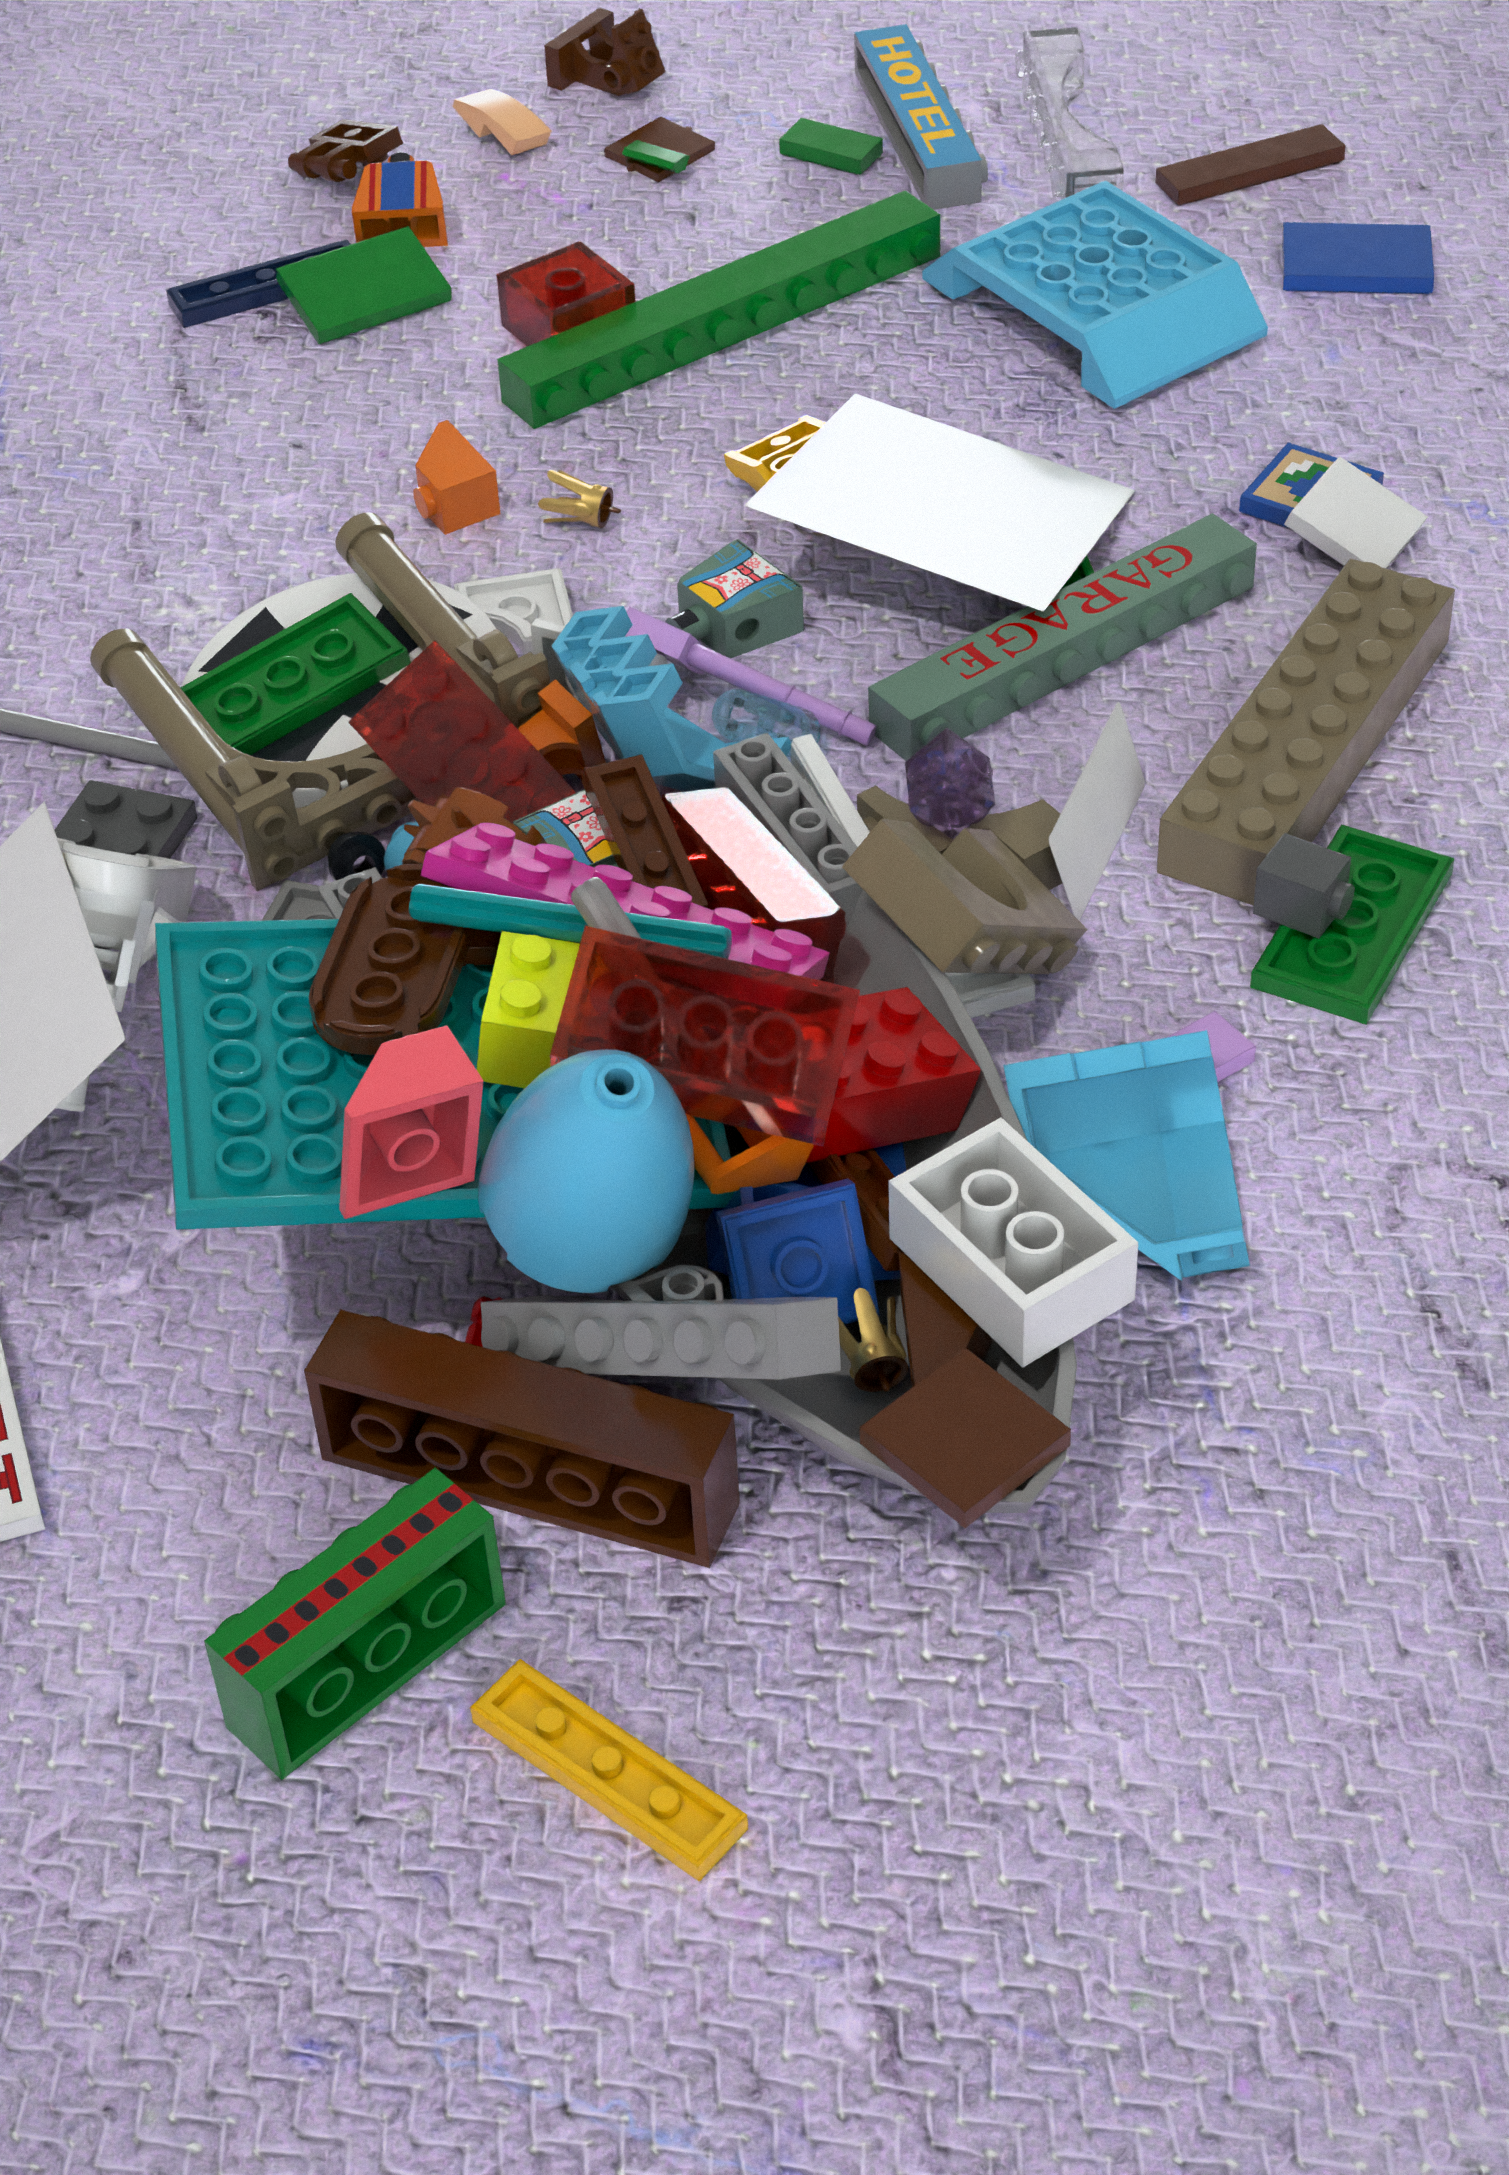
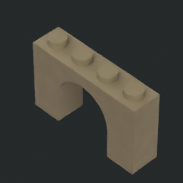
(966, 907)

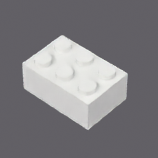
(1012, 1241)

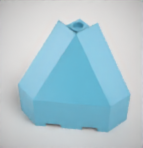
(632, 699)
(1144, 1142)

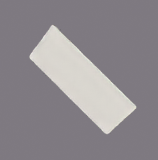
(1097, 812)

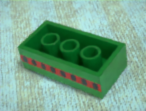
(356, 1622)

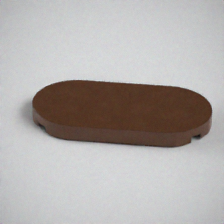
(385, 969)

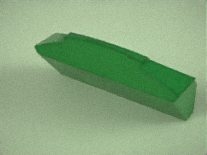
(656, 156)

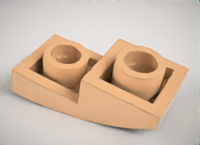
(505, 118)

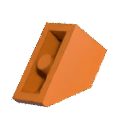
(454, 482)

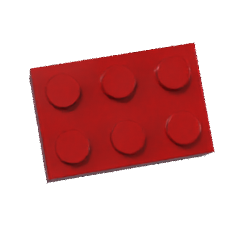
(898, 1077)

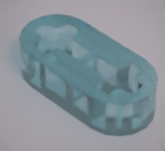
(769, 712)

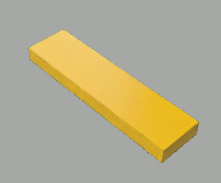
(610, 1769)

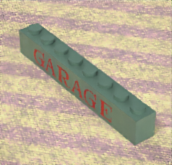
(1076, 634)

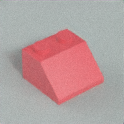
(410, 1123)

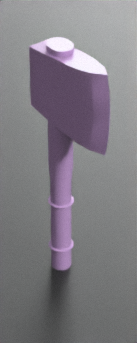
(691, 654)

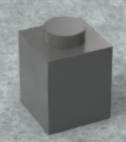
(1303, 886)

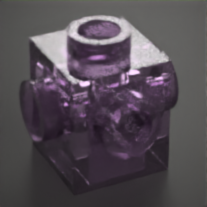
(949, 784)

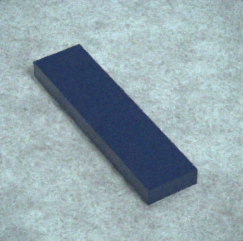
(236, 289)

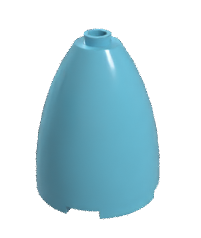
(589, 1173)

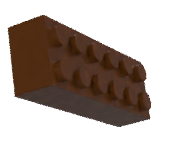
(526, 1436)

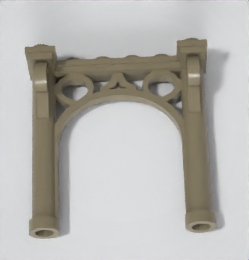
(256, 794)

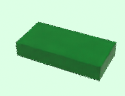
(830, 146)

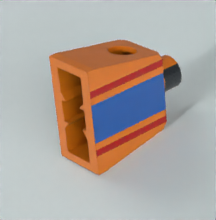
(398, 197)

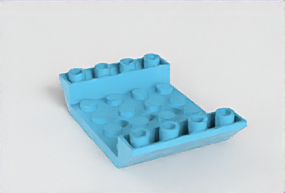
(1114, 284)

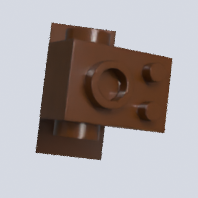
(618, 58)

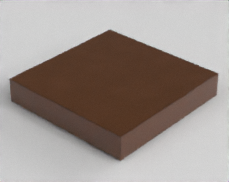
(965, 1437)

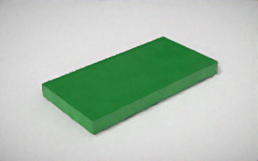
(297, 675)
(1361, 953)

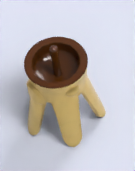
(592, 507)
(880, 1357)

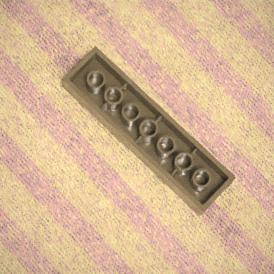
(1306, 727)

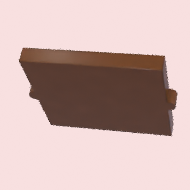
(662, 134)

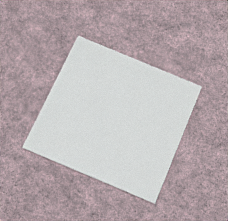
(944, 501)
(52, 987)

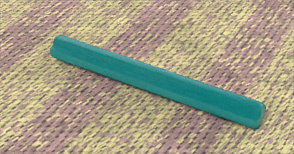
(552, 919)

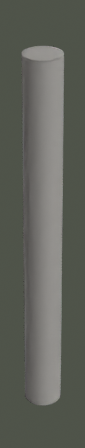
(84, 738)

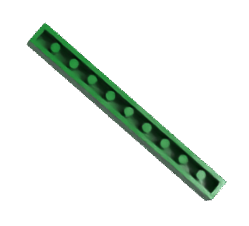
(718, 309)

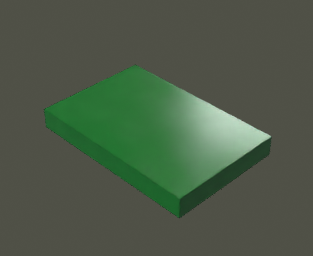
(363, 284)

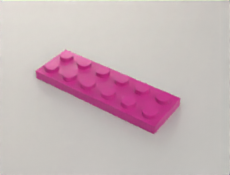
(496, 863)

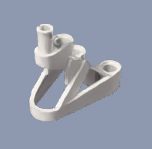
(121, 904)

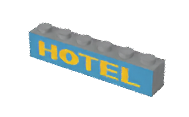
(919, 117)

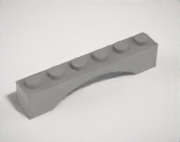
(670, 1338)

